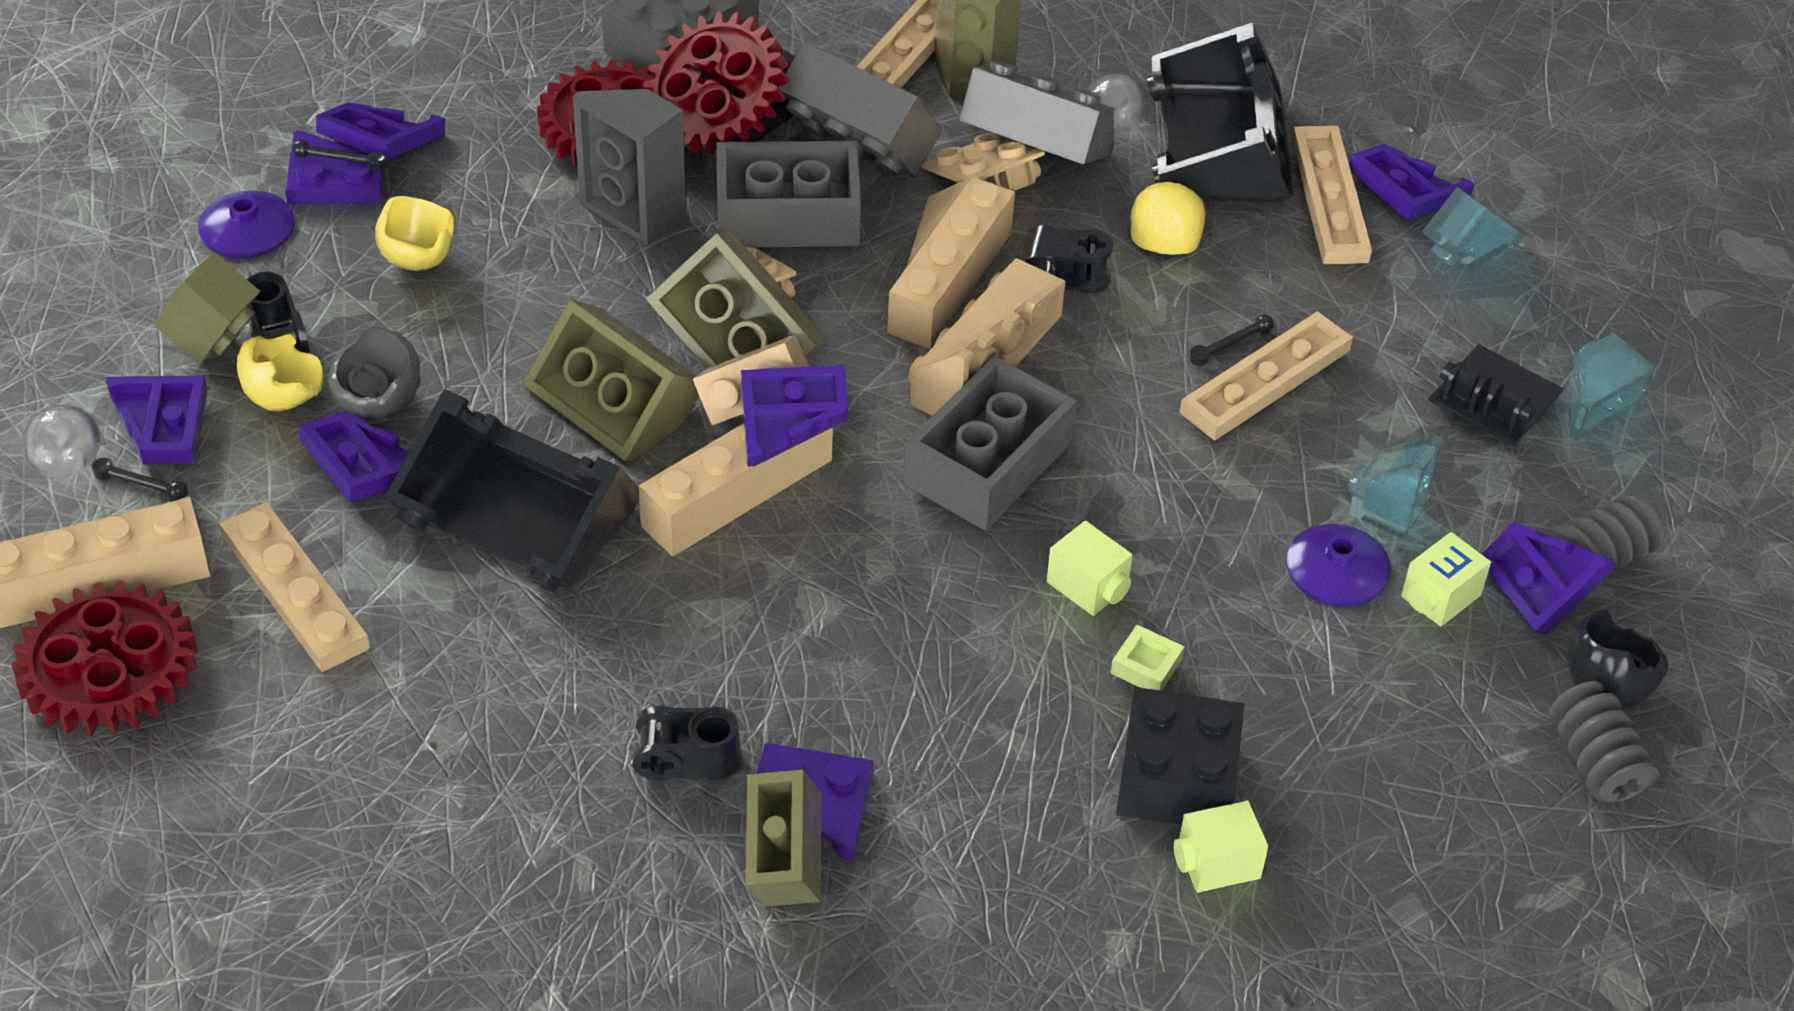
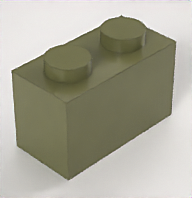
(208, 309)
(783, 838)

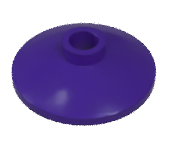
(246, 224)
(1338, 565)

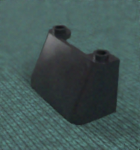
(1223, 118)
(510, 493)

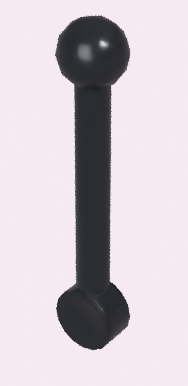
(375, 160)
(1200, 354)
(103, 469)

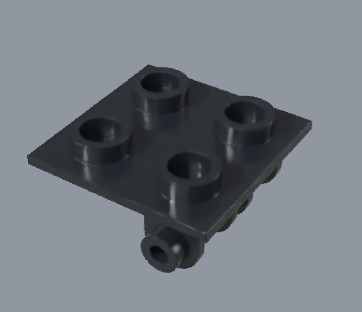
(1494, 394)

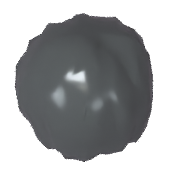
(375, 374)

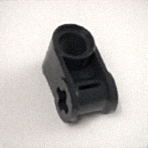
(1068, 256)
(275, 310)
(690, 743)

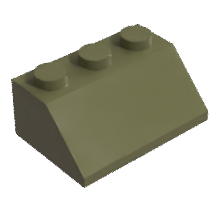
(973, 35)
(730, 304)
(611, 381)

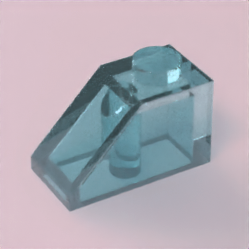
(1469, 231)
(1606, 384)
(1395, 485)

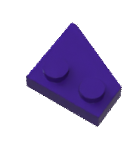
(377, 129)
(328, 179)
(1403, 180)
(790, 407)
(161, 414)
(354, 454)
(1544, 574)
(843, 786)

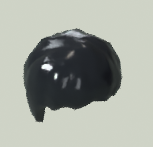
(1617, 658)

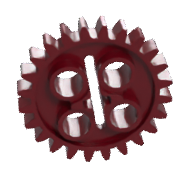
(722, 56)
(556, 106)
(105, 658)

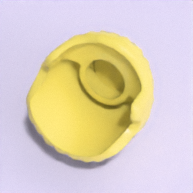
(1167, 219)
(414, 233)
(277, 373)

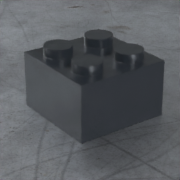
(1179, 755)

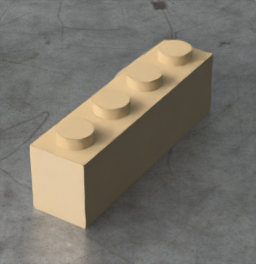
(950, 253)
(1000, 323)
(719, 487)
(142, 546)

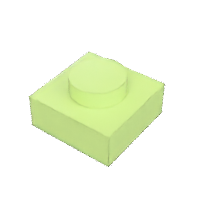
(1147, 659)

